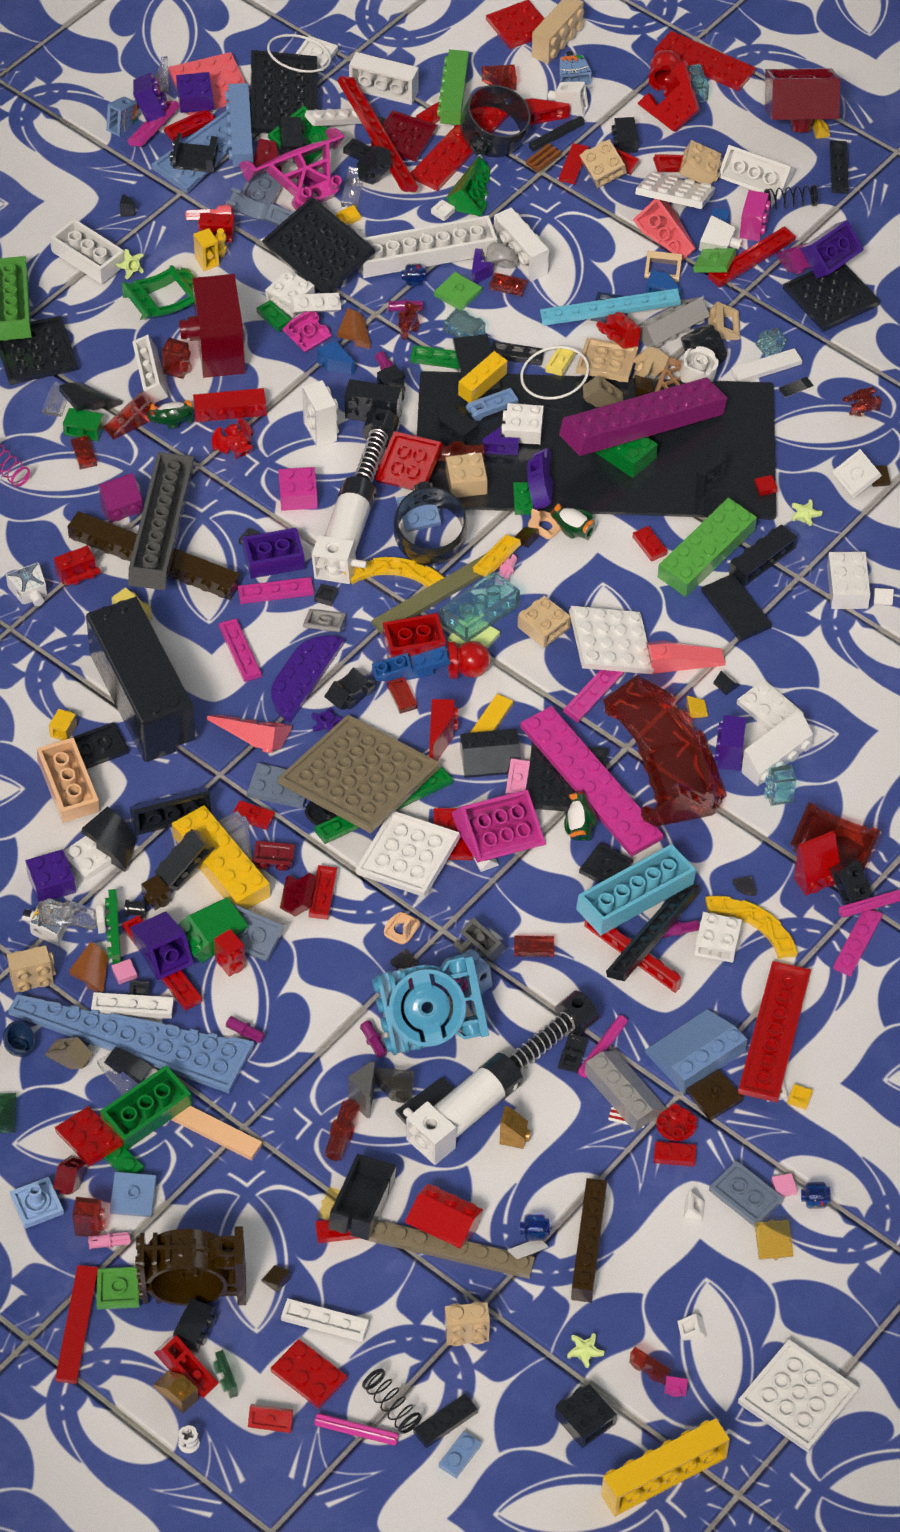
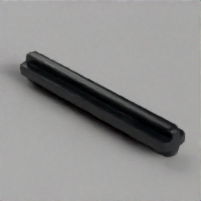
(556, 133)

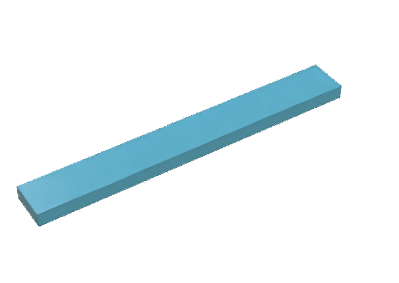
(610, 306)

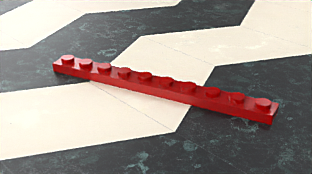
(377, 132)

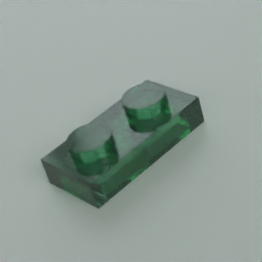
(8, 1112)
(227, 1382)

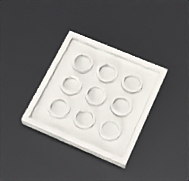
(675, 190)
(610, 639)
(408, 853)
(798, 1395)

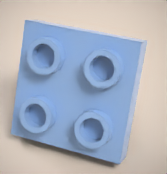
(36, 1202)

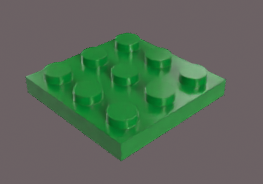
(311, 134)

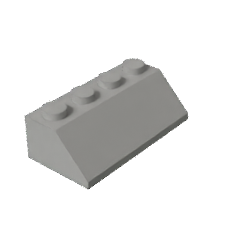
(672, 321)
(623, 1089)

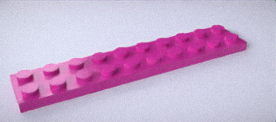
(587, 774)

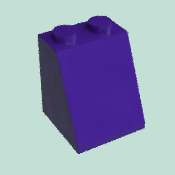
(162, 945)

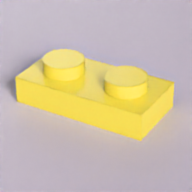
(560, 361)

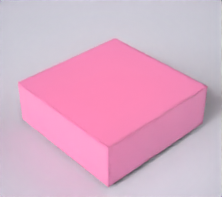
(124, 971)
(784, 1185)

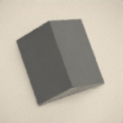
(361, 1088)

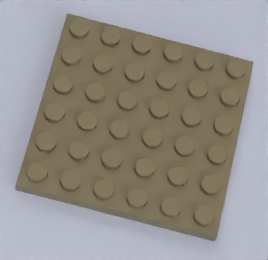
(359, 773)

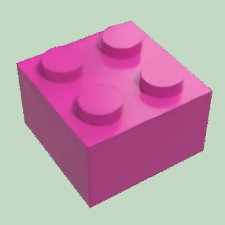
(754, 215)
(297, 488)

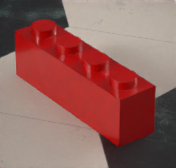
(229, 405)

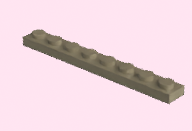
(469, 1254)

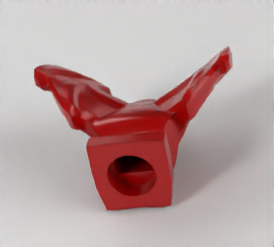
(235, 441)

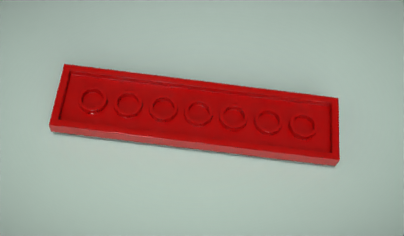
(453, 151)
(774, 1032)

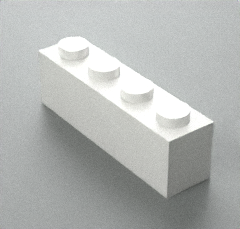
(150, 368)

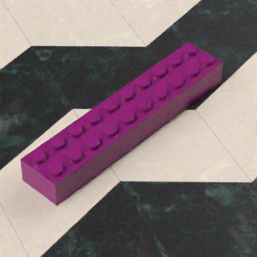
(642, 416)

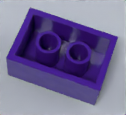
(832, 249)
(273, 553)

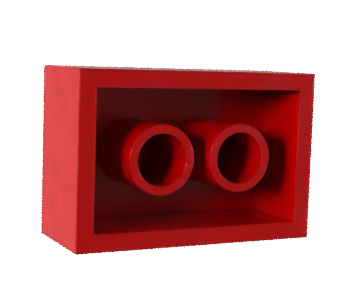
(413, 635)

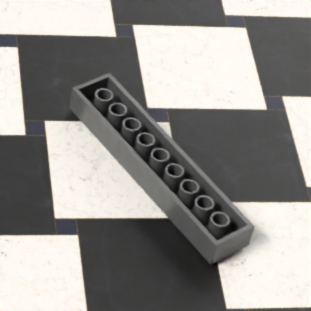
(160, 521)

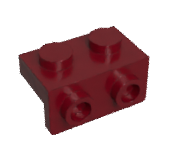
(274, 855)
(297, 894)

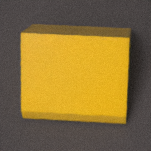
(821, 129)

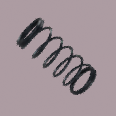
(814, 202)
(414, 1423)

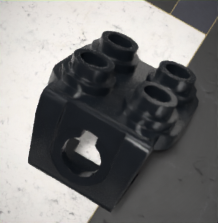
(705, 337)

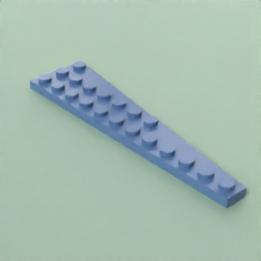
(188, 179)
(187, 1053)

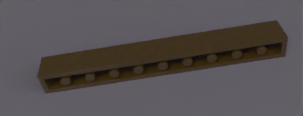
(184, 566)

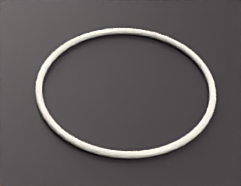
(300, 36)
(549, 348)

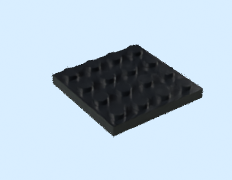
(831, 297)
(40, 356)
(547, 786)

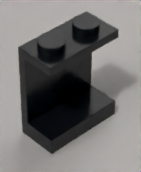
(194, 156)

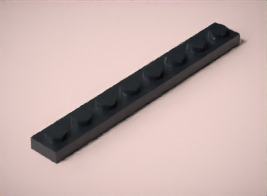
(651, 933)

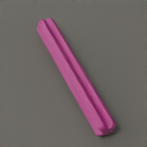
(869, 903)
(605, 1041)
(356, 1429)

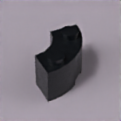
(351, 689)

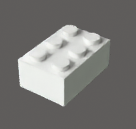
(320, 413)
(848, 580)

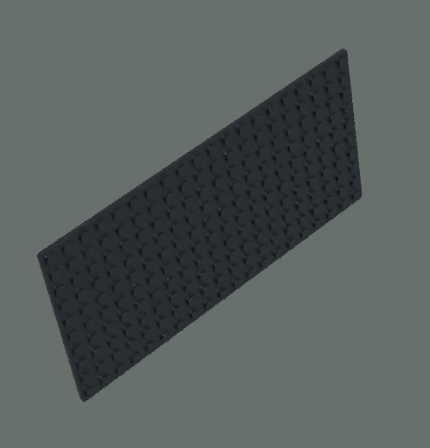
(594, 484)

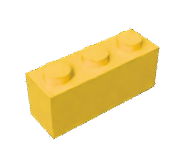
(482, 377)

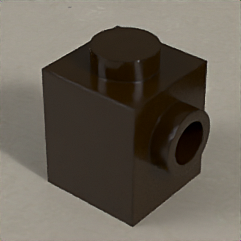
(156, 892)

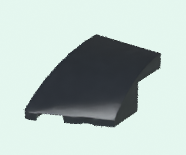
(84, 396)
(111, 837)

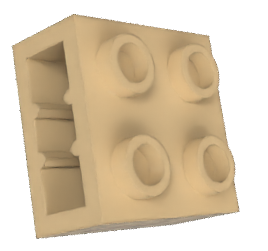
(603, 163)
(700, 163)
(544, 621)
(31, 968)
(467, 1323)

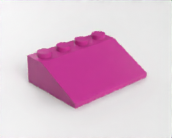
(499, 826)

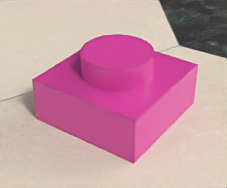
(676, 1386)

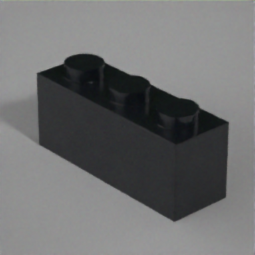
(184, 859)

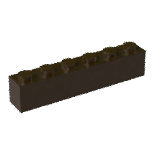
(589, 1240)

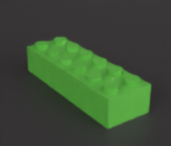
(14, 299)
(707, 547)

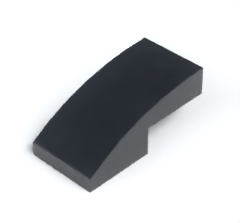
(573, 1053)
(126, 1062)

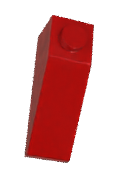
(546, 111)
(181, 1360)

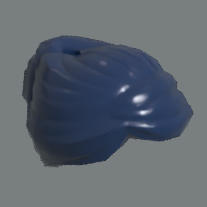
(19, 1039)

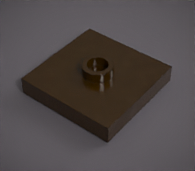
(714, 1095)

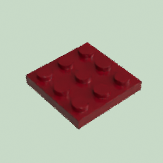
(408, 134)

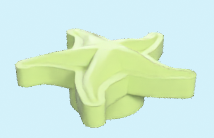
(130, 263)
(805, 513)
(585, 1349)

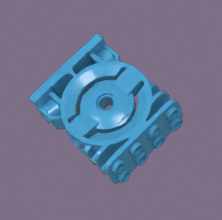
(393, 986)

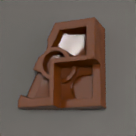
(354, 328)
(91, 967)

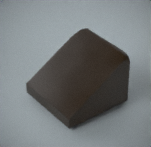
(642, 385)
(884, 480)
(528, 536)
(276, 1278)

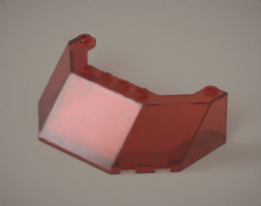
(672, 753)

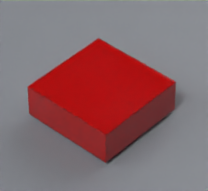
(765, 485)

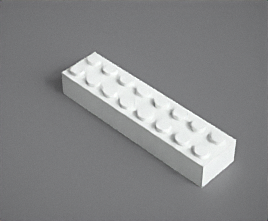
(428, 245)

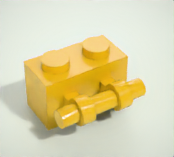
(209, 248)

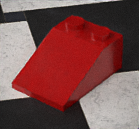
(442, 726)
(814, 861)

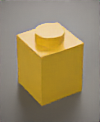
(62, 725)

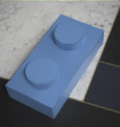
(460, 1454)

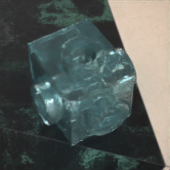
(771, 342)

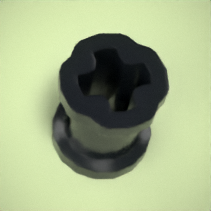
(135, 908)

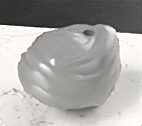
(501, 255)

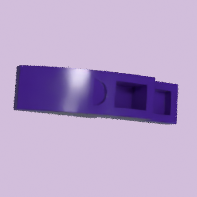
(539, 479)

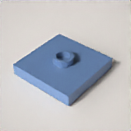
(133, 1194)

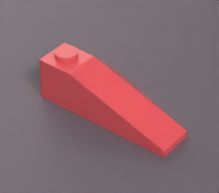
(664, 227)
(675, 656)
(264, 735)

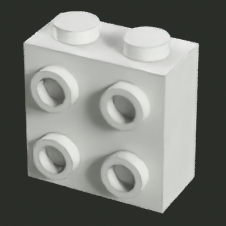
(285, 286)
(523, 423)
(718, 937)

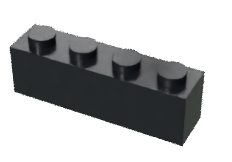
(763, 555)

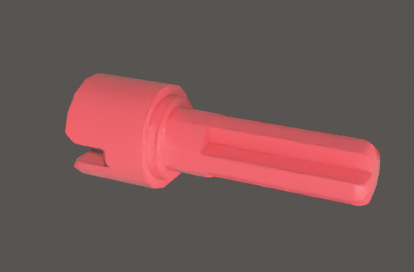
(221, 209)

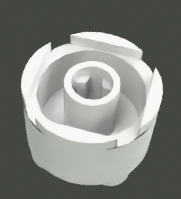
(698, 364)

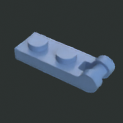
(491, 404)

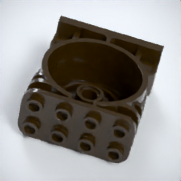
(191, 1265)

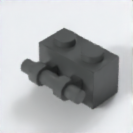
(481, 939)

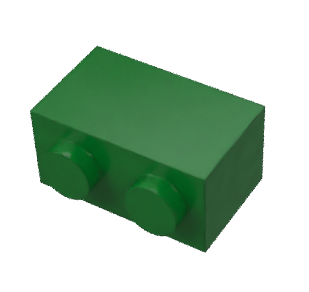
(83, 423)

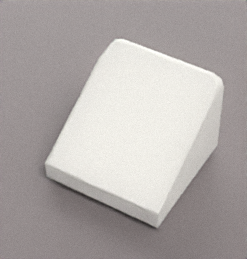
(692, 1327)

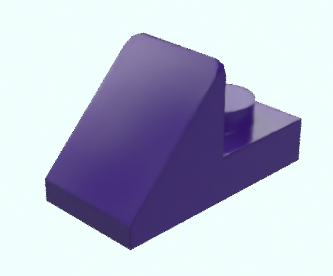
(480, 269)
(500, 445)

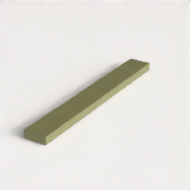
(430, 596)

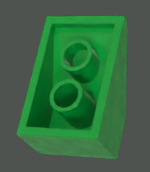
(210, 923)

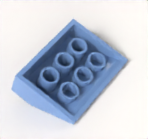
(697, 1049)

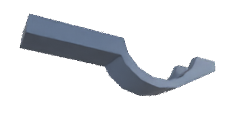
(257, 210)

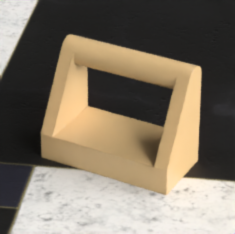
(666, 258)
(716, 318)

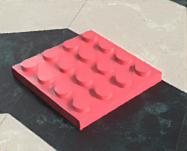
(222, 72)

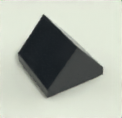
(127, 207)
(725, 682)
(140, 988)

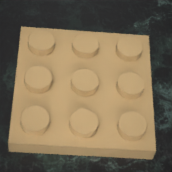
(607, 360)

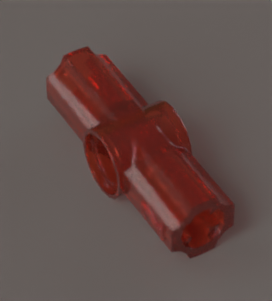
(458, 448)
(342, 1130)

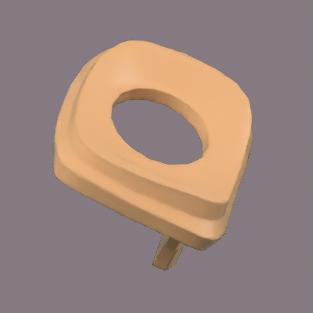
(537, 517)
(409, 928)

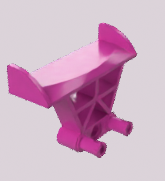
(325, 188)

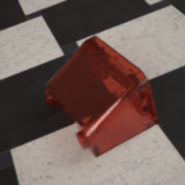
(851, 839)

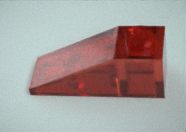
(130, 417)

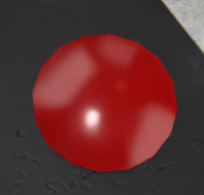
(676, 1123)

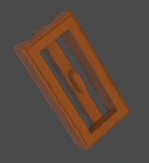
(541, 156)

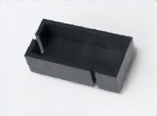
(362, 1197)

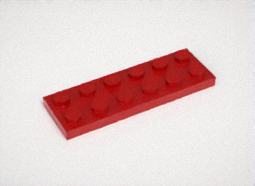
(715, 64)

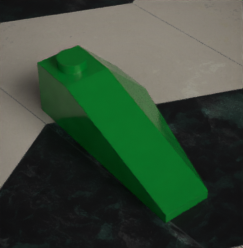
(470, 190)

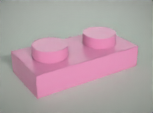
(517, 776)

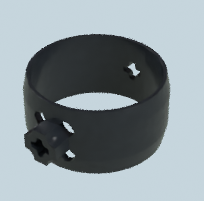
(495, 97)
(425, 493)

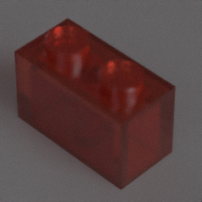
(176, 358)
(88, 1217)

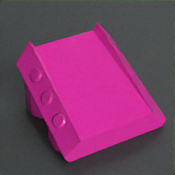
(307, 331)

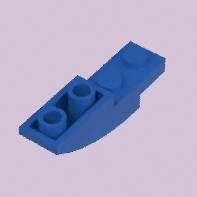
(411, 667)

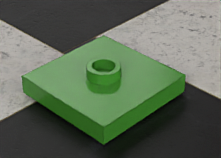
(714, 260)
(458, 291)
(117, 1288)

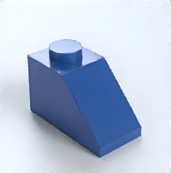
(660, 281)
(335, 359)

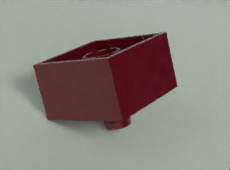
(802, 95)
(216, 325)

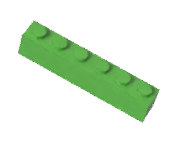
(453, 87)

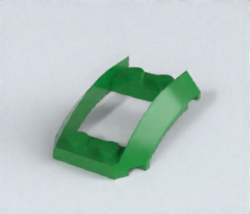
(140, 289)

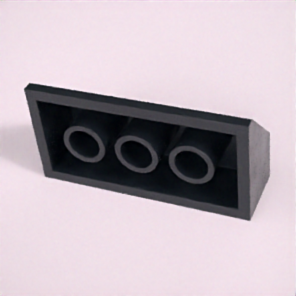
(164, 811)

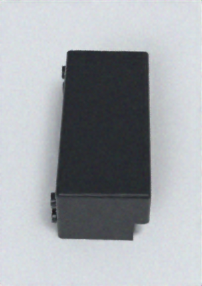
(140, 678)

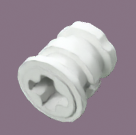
(190, 1439)

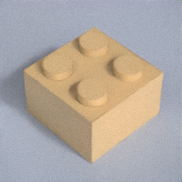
(466, 475)

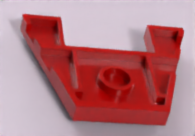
(678, 105)

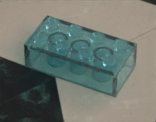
(480, 606)

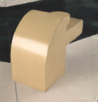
(650, 361)

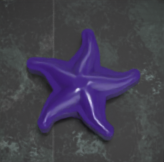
(325, 720)

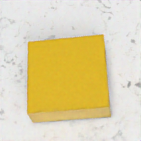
(800, 1096)

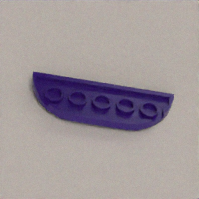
(303, 673)

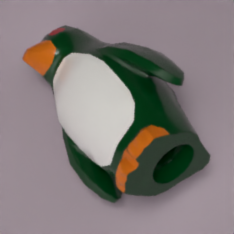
(171, 413)
(573, 521)
(580, 818)

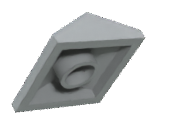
(325, 620)

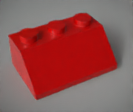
(444, 1216)

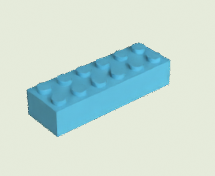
(635, 889)

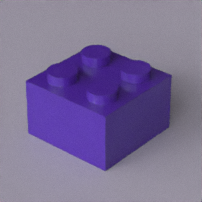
(194, 92)
(149, 97)
(730, 742)
(50, 876)

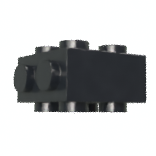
(585, 1415)

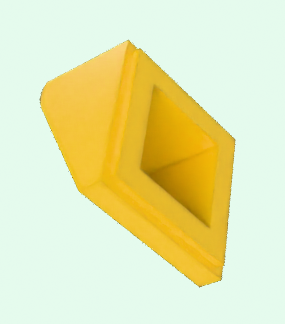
(696, 707)

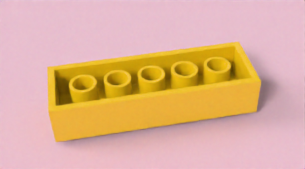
(227, 864)
(665, 1466)

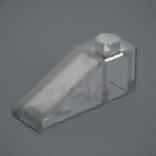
(238, 830)

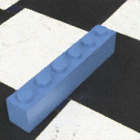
(239, 123)

